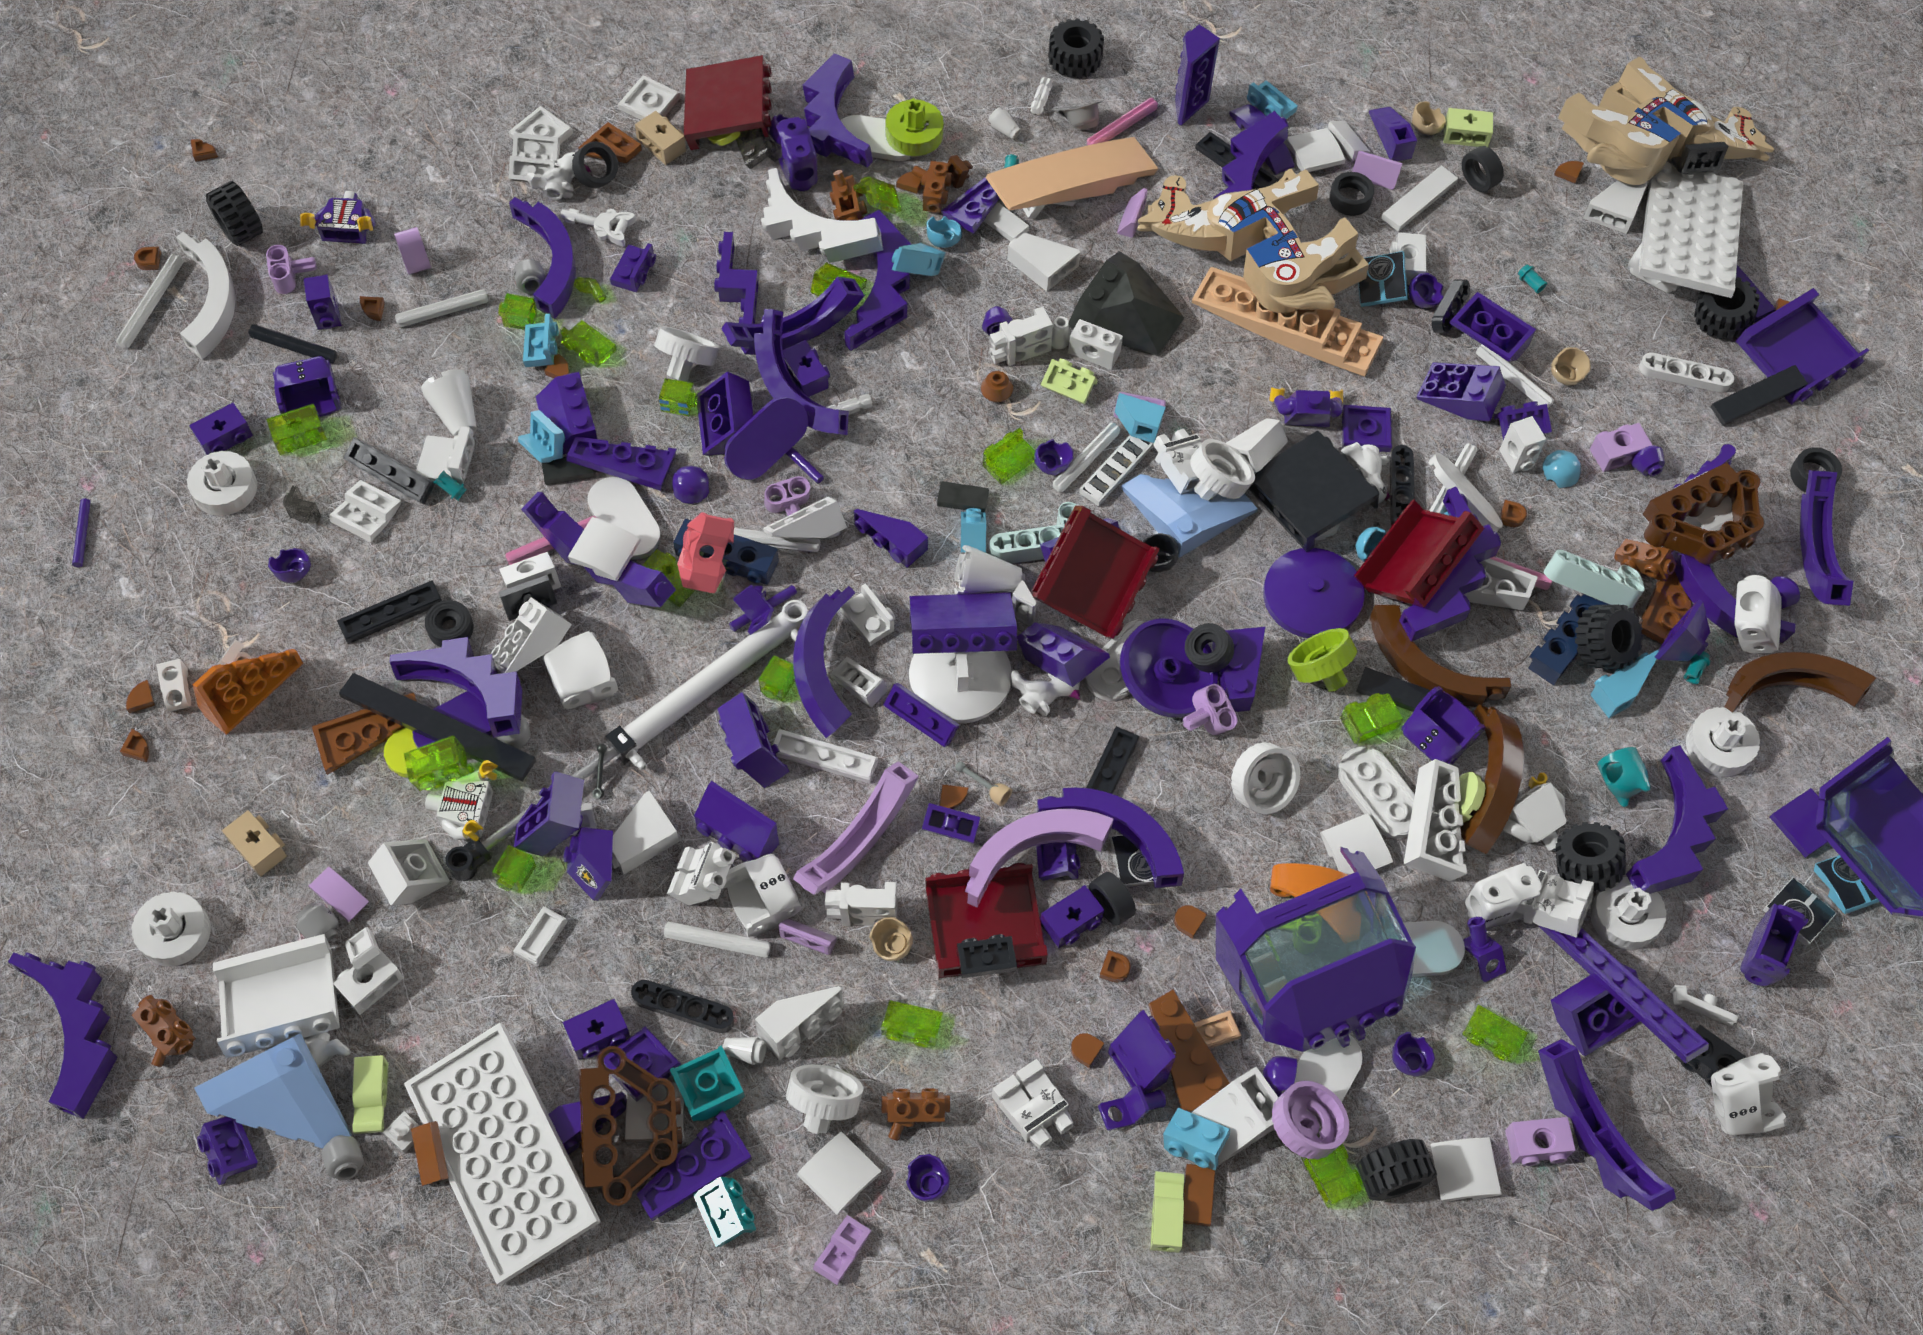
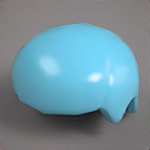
(943, 232)
(1562, 468)
(1368, 541)

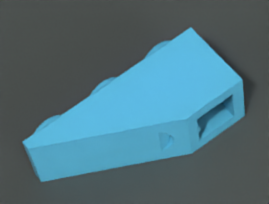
(918, 259)
(1620, 689)

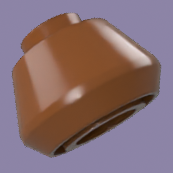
(996, 387)

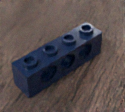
(758, 571)
(1551, 665)

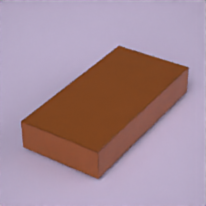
(429, 1153)
(1198, 1195)

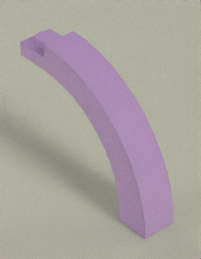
(1032, 830)
(862, 833)

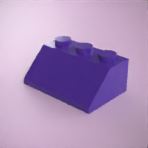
(1494, 327)
(567, 408)
(722, 411)
(1060, 652)
(735, 824)
(1591, 1014)

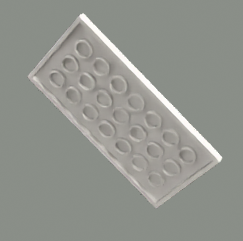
(1692, 230)
(502, 1154)

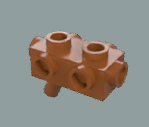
(935, 183)
(847, 201)
(1646, 558)
(164, 1028)
(907, 1108)

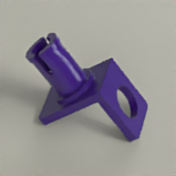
(755, 606)
(1484, 949)
(1132, 1106)

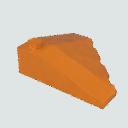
(235, 689)

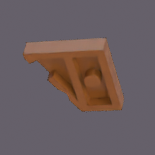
(621, 144)

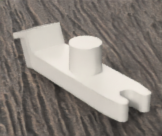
(1707, 1007)

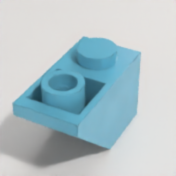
(1139, 417)
(973, 529)

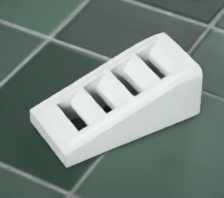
(870, 692)

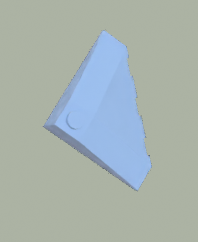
(1185, 515)
(277, 1092)

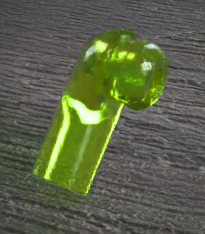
(590, 286)

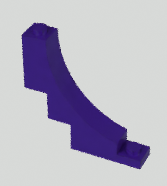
(1251, 150)
(884, 304)
(636, 582)

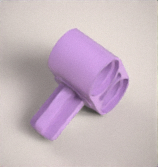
(412, 250)
(283, 269)
(789, 500)
(1210, 711)

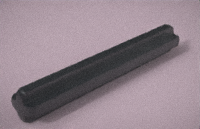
(291, 343)

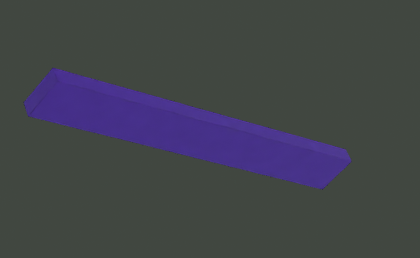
(1631, 993)

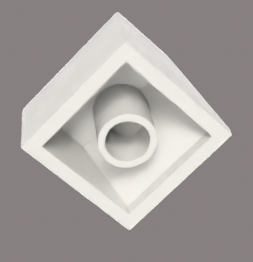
(407, 870)

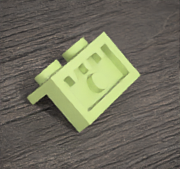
(1069, 381)

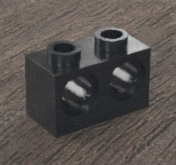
(1718, 1053)

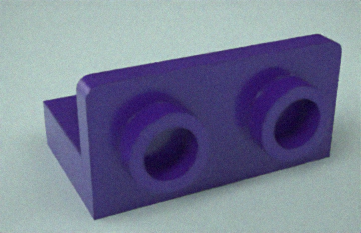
(633, 267)
(1510, 414)
(1057, 860)
(226, 1148)

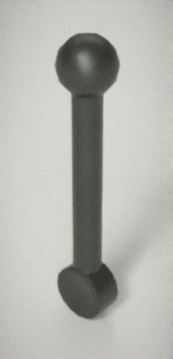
(598, 792)

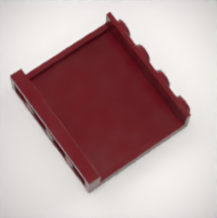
(727, 99)
(1418, 554)
(1094, 573)
(1005, 909)

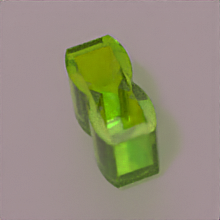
(1371, 718)
(1334, 1177)

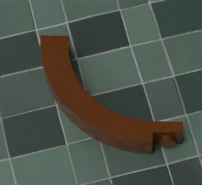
(1799, 669)
(1424, 672)
(1501, 779)

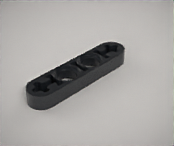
(1399, 487)
(684, 1002)

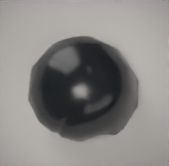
(1167, 551)

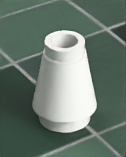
(1004, 123)
(1060, 333)
(746, 1049)

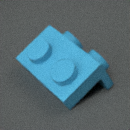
(1270, 99)
(540, 343)
(544, 439)
(1195, 1138)

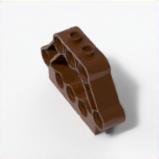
(1670, 509)
(647, 1163)

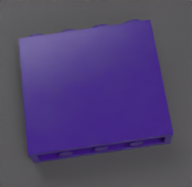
(1803, 338)
(962, 623)

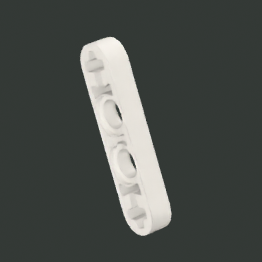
(1685, 376)

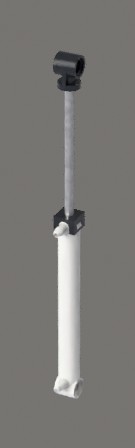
(627, 740)

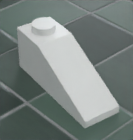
(814, 521)

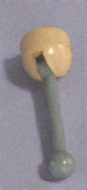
(998, 793)

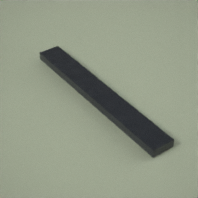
(436, 725)

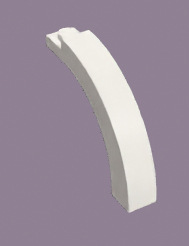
(217, 313)

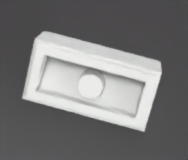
(1347, 139)
(1024, 604)

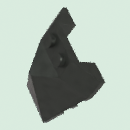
(1128, 304)

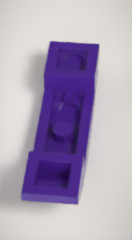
(1279, 158)

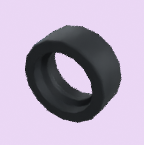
(607, 155)
(1491, 165)
(1351, 180)
(1813, 455)
(1113, 898)

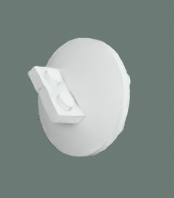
(962, 683)

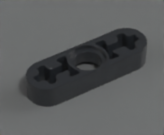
(1450, 305)

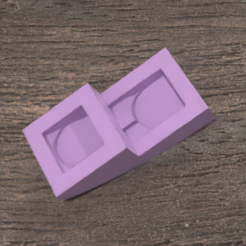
(338, 894)
(842, 1250)

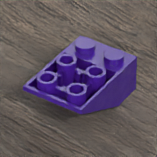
(1463, 389)
(1143, 1053)

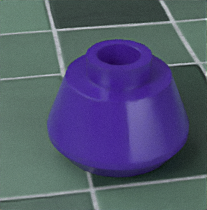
(993, 318)
(1649, 461)
(1788, 591)

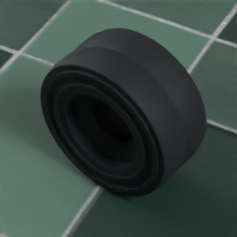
(446, 611)
(1199, 638)

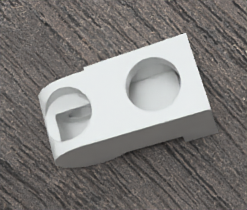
(174, 685)

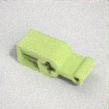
(369, 1093)
(1167, 1212)

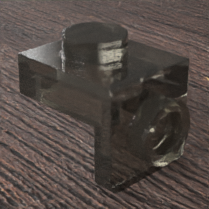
(300, 509)

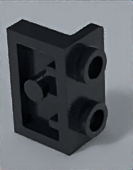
(1700, 157)
(516, 596)
(986, 956)

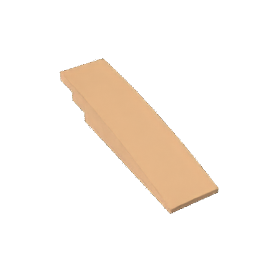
(1072, 174)
(1310, 332)

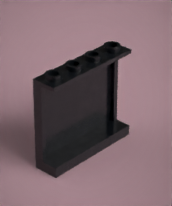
(1312, 489)

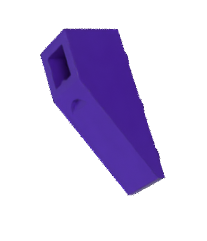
(1394, 133)
(896, 536)
(568, 1119)

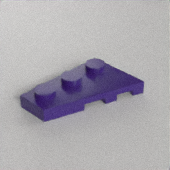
(972, 206)

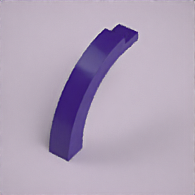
(559, 283)
(807, 322)
(780, 383)
(1816, 541)
(1719, 605)
(809, 666)
(1130, 822)

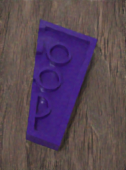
(636, 464)
(709, 1156)

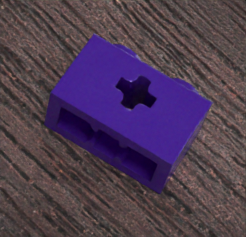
(322, 302)
(806, 368)
(221, 429)
(950, 823)
(1078, 904)
(606, 1018)

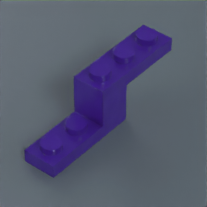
(736, 284)

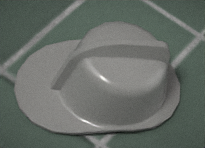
(1082, 116)

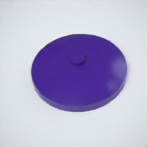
(1312, 592)
(1159, 670)

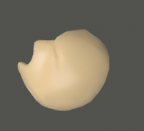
(1426, 119)
(1570, 366)
(891, 939)

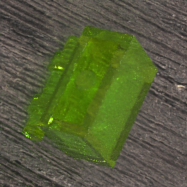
(437, 764)

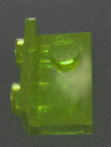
(879, 194)
(827, 274)
(588, 343)
(1008, 456)
(911, 1024)
(1495, 1034)

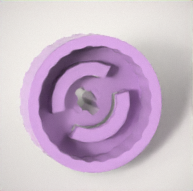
(1299, 1127)

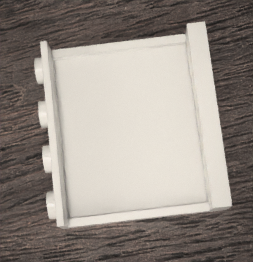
(276, 995)

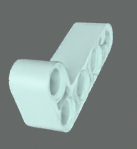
(1002, 543)
(1596, 580)

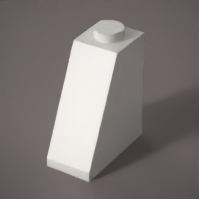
(1616, 206)
(1042, 259)
(1260, 442)
(642, 835)

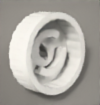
(685, 350)
(1220, 470)
(218, 472)
(1730, 732)
(1256, 770)
(1631, 909)
(162, 920)
(823, 1095)

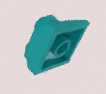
(708, 1085)

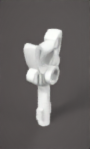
(603, 223)

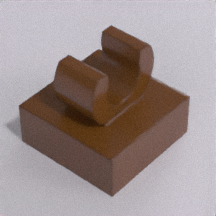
(959, 170)

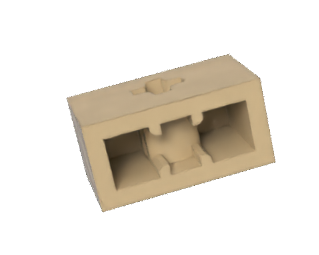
(660, 137)
(245, 832)

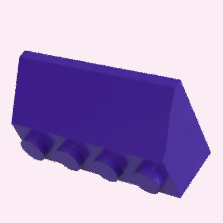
(1195, 72)

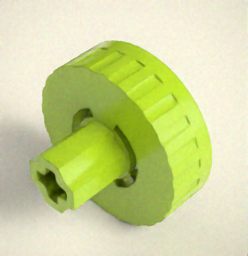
(912, 117)
(1323, 658)

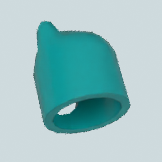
(1626, 776)

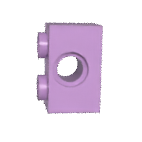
(1619, 446)
(1553, 1131)

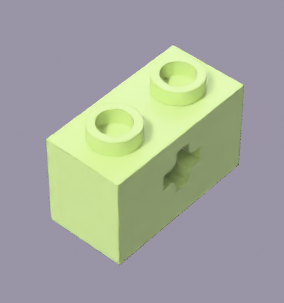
(1468, 127)

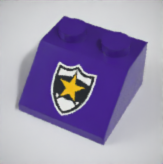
(590, 860)

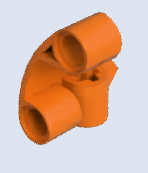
(1299, 879)

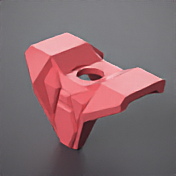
(702, 572)

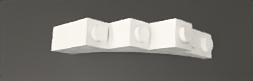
(834, 237)

